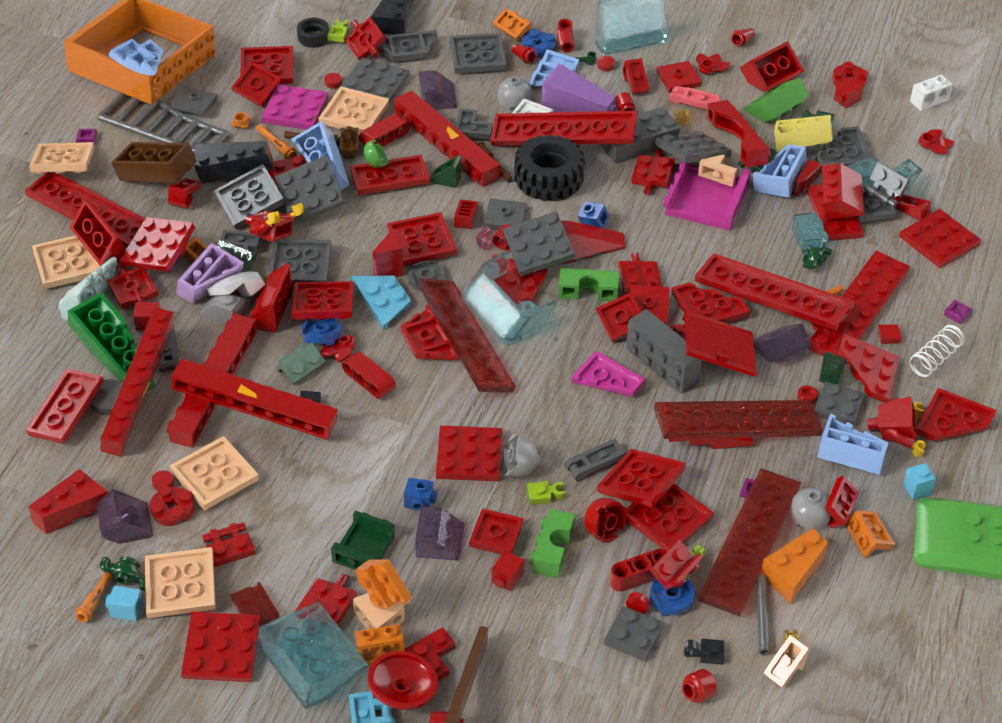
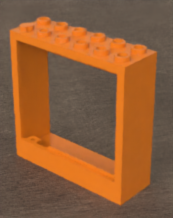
(90, 46)

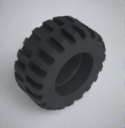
(545, 182)

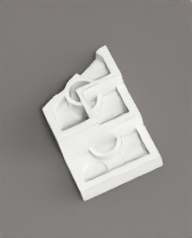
(246, 283)

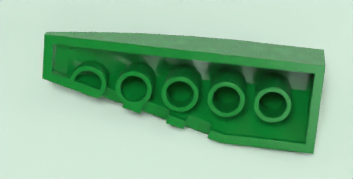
(105, 334)

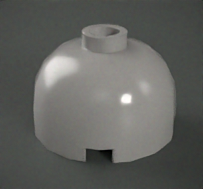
(513, 91)
(521, 457)
(809, 509)

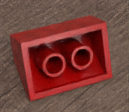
(772, 67)
(842, 191)
(96, 234)
(273, 300)

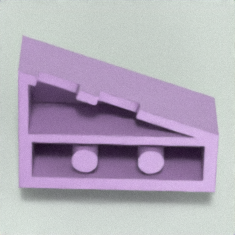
(205, 271)

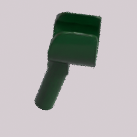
(590, 59)

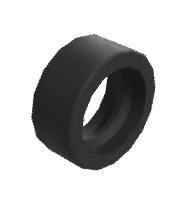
(312, 24)

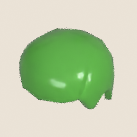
(375, 155)

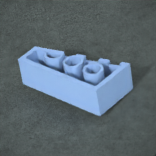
(320, 142)

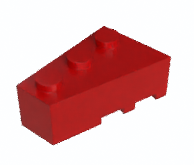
(66, 502)

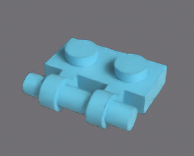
(364, 706)

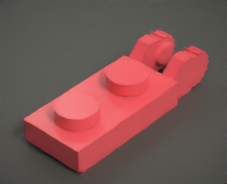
(692, 97)

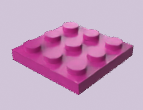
(294, 107)

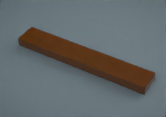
(468, 676)

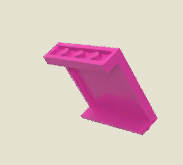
(704, 199)

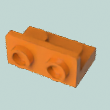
(512, 24)
(869, 532)
(378, 641)

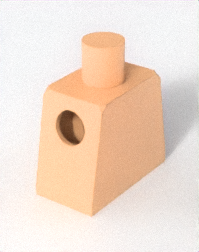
(374, 617)

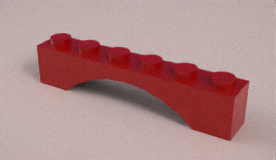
(726, 117)

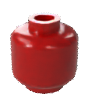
(699, 686)

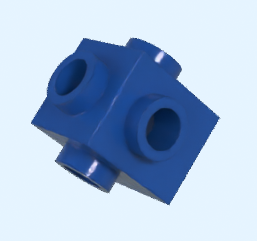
(593, 214)
(419, 493)

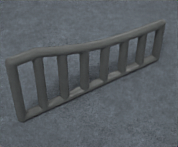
(148, 131)

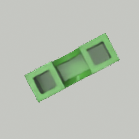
(575, 280)
(556, 528)

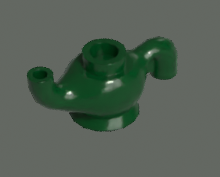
(815, 256)
(124, 570)

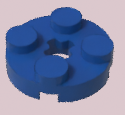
(544, 39)
(321, 331)
(672, 605)

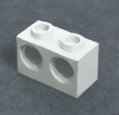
(931, 92)

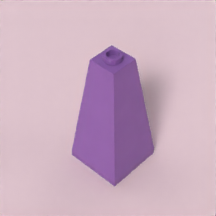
(572, 93)

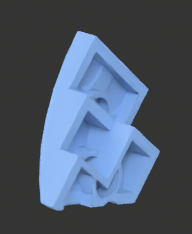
(139, 58)
(549, 63)

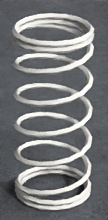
(917, 354)

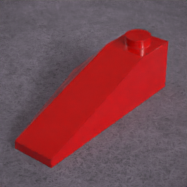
(591, 240)

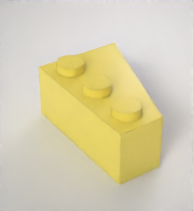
(803, 131)

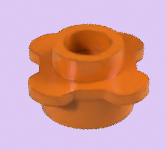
(241, 120)

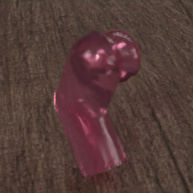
(481, 238)

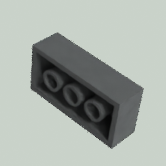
(649, 127)
(662, 351)

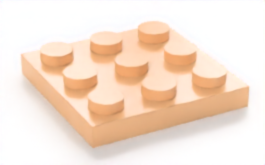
(353, 109)
(62, 157)
(63, 261)
(214, 473)
(179, 582)

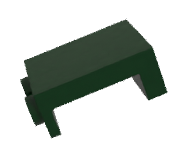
(364, 541)

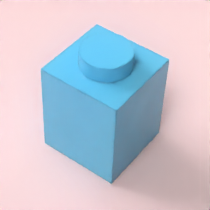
(919, 481)
(124, 603)

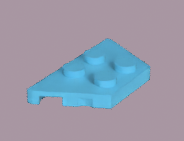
(383, 297)

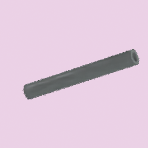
(763, 615)

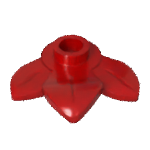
(711, 64)
(935, 142)
(341, 349)

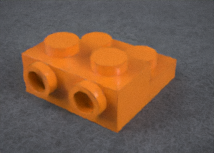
(382, 583)

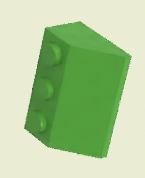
(778, 101)

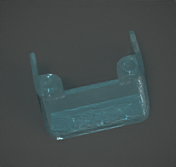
(498, 311)

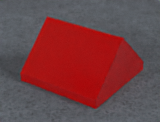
(388, 256)

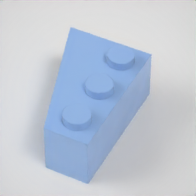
(781, 174)
(852, 448)

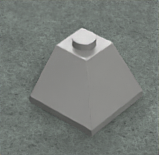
(221, 307)

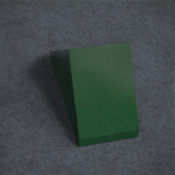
(447, 173)

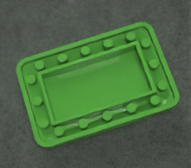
(959, 537)

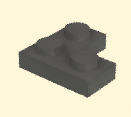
(470, 127)

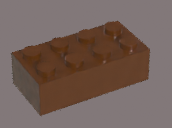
(154, 162)

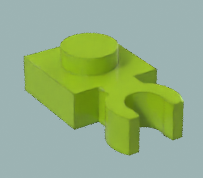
(338, 31)
(542, 493)

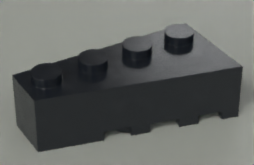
(392, 16)
(230, 159)

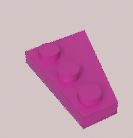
(608, 375)

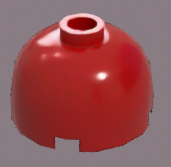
(605, 519)

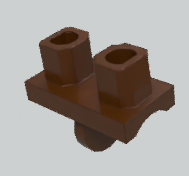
(349, 141)

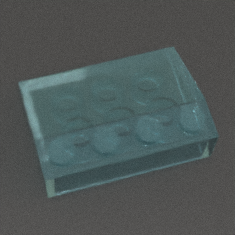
(629, 24)
(310, 654)

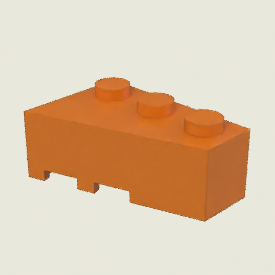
(794, 563)

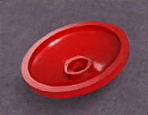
(402, 680)

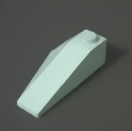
(88, 287)

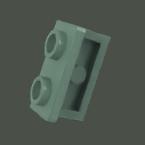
(301, 362)

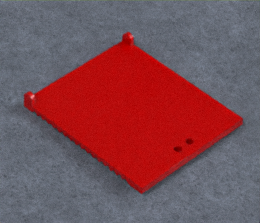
(719, 343)

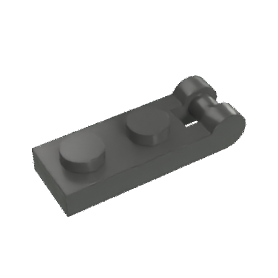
(170, 353)
(595, 459)

